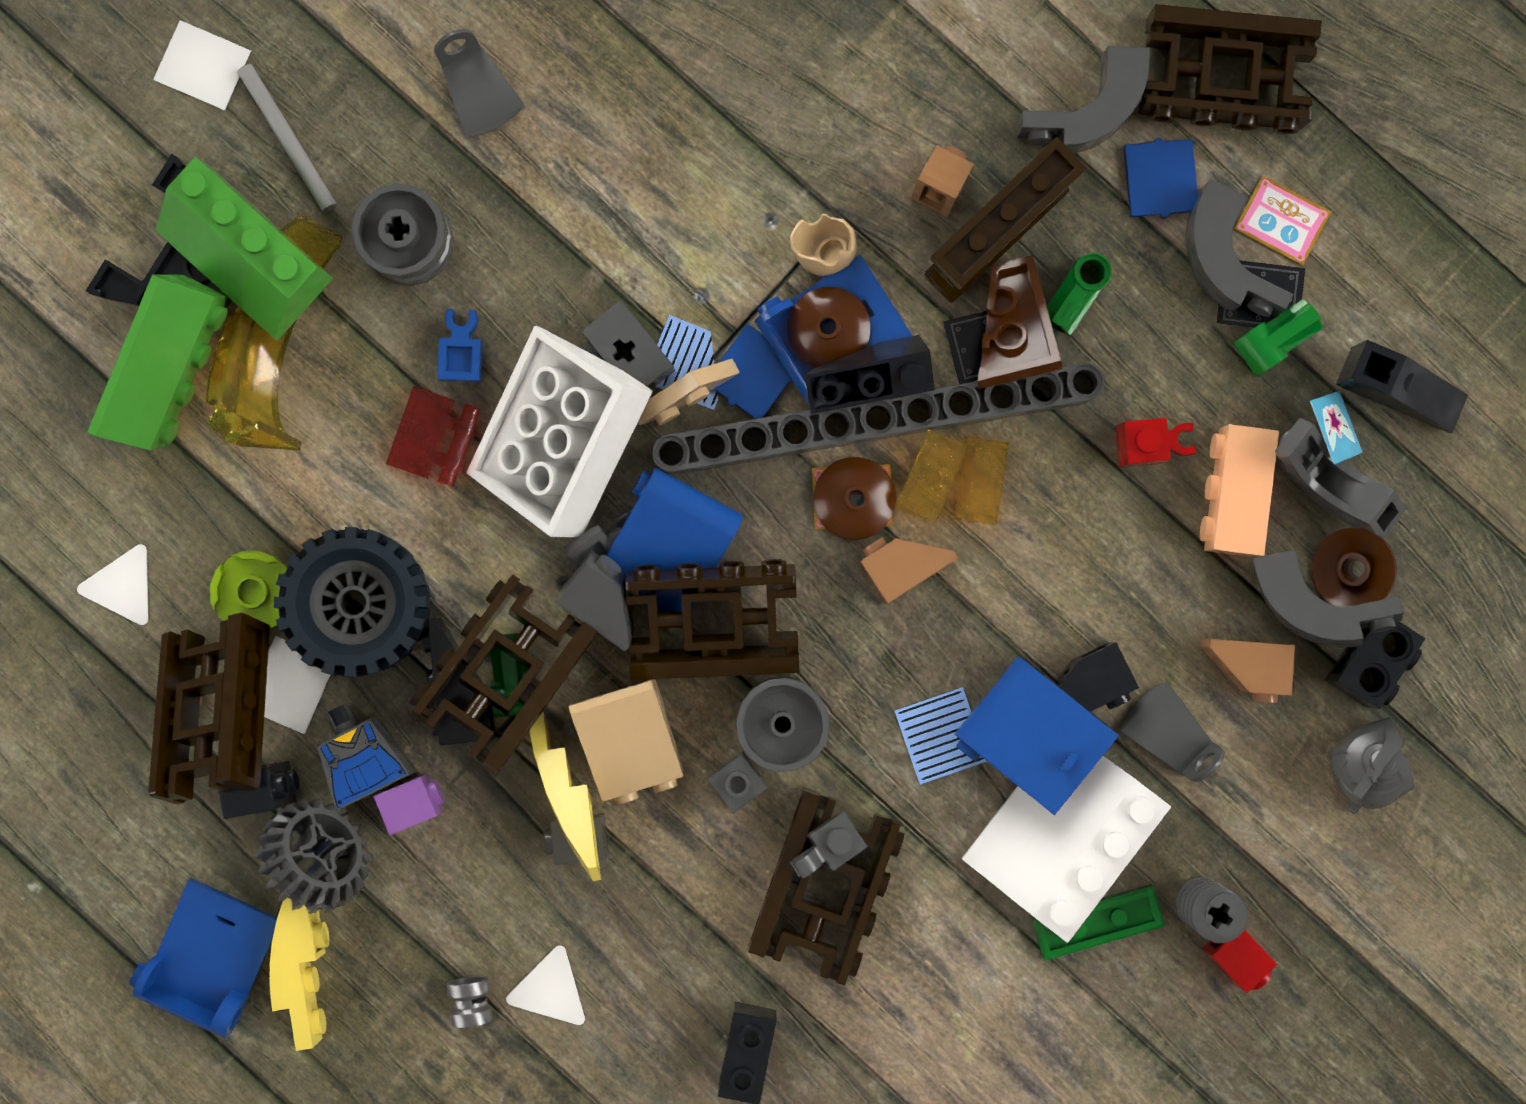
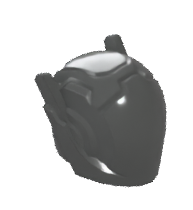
(1371, 766)

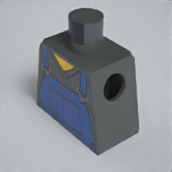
(360, 757)

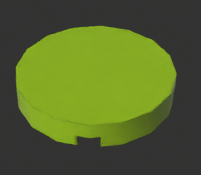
(247, 586)

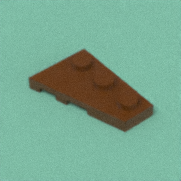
(1018, 326)

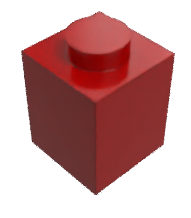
(1242, 961)

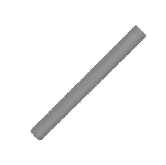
(287, 138)

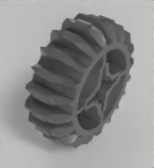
(302, 873)

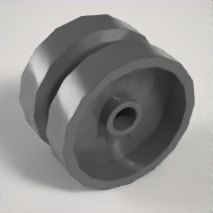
(385, 217)
(791, 747)

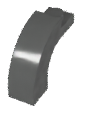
(1121, 86)
(1214, 258)
(1337, 486)
(1313, 618)

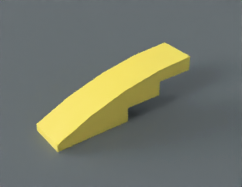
(569, 803)

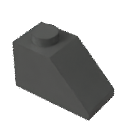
(599, 598)

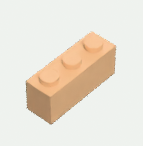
(1239, 490)

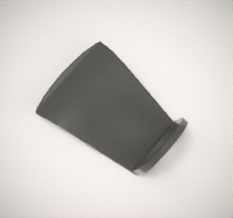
(476, 85)
(1171, 733)

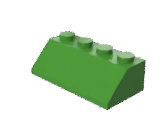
(239, 248)
(159, 362)

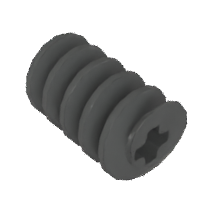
(1227, 913)

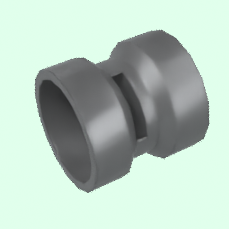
(469, 1001)

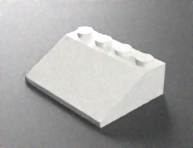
(558, 434)
(1067, 860)

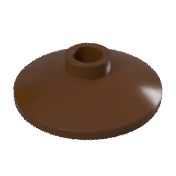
(826, 303)
(839, 514)
(1334, 567)

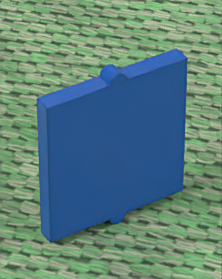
(1160, 177)
(760, 375)

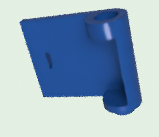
(856, 279)
(673, 527)
(1030, 730)
(206, 961)

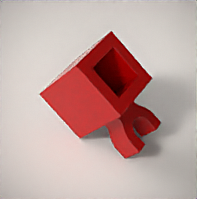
(1150, 442)

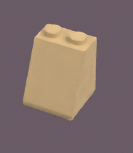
(628, 741)

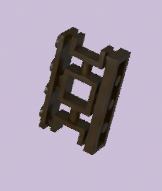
(1234, 36)
(1003, 220)
(712, 653)
(529, 691)
(237, 710)
(858, 897)

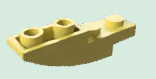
(293, 981)

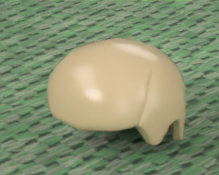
(824, 245)

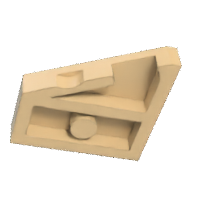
(687, 390)

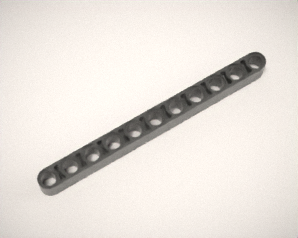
(899, 424)

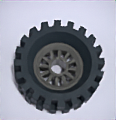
(304, 610)

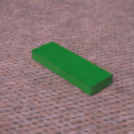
(1110, 920)

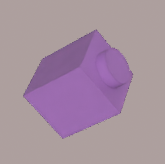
(410, 803)

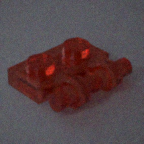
(422, 431)

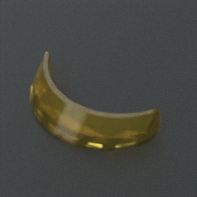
(250, 361)

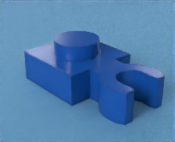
(460, 355)

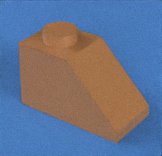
(942, 179)
(902, 565)
(1254, 666)

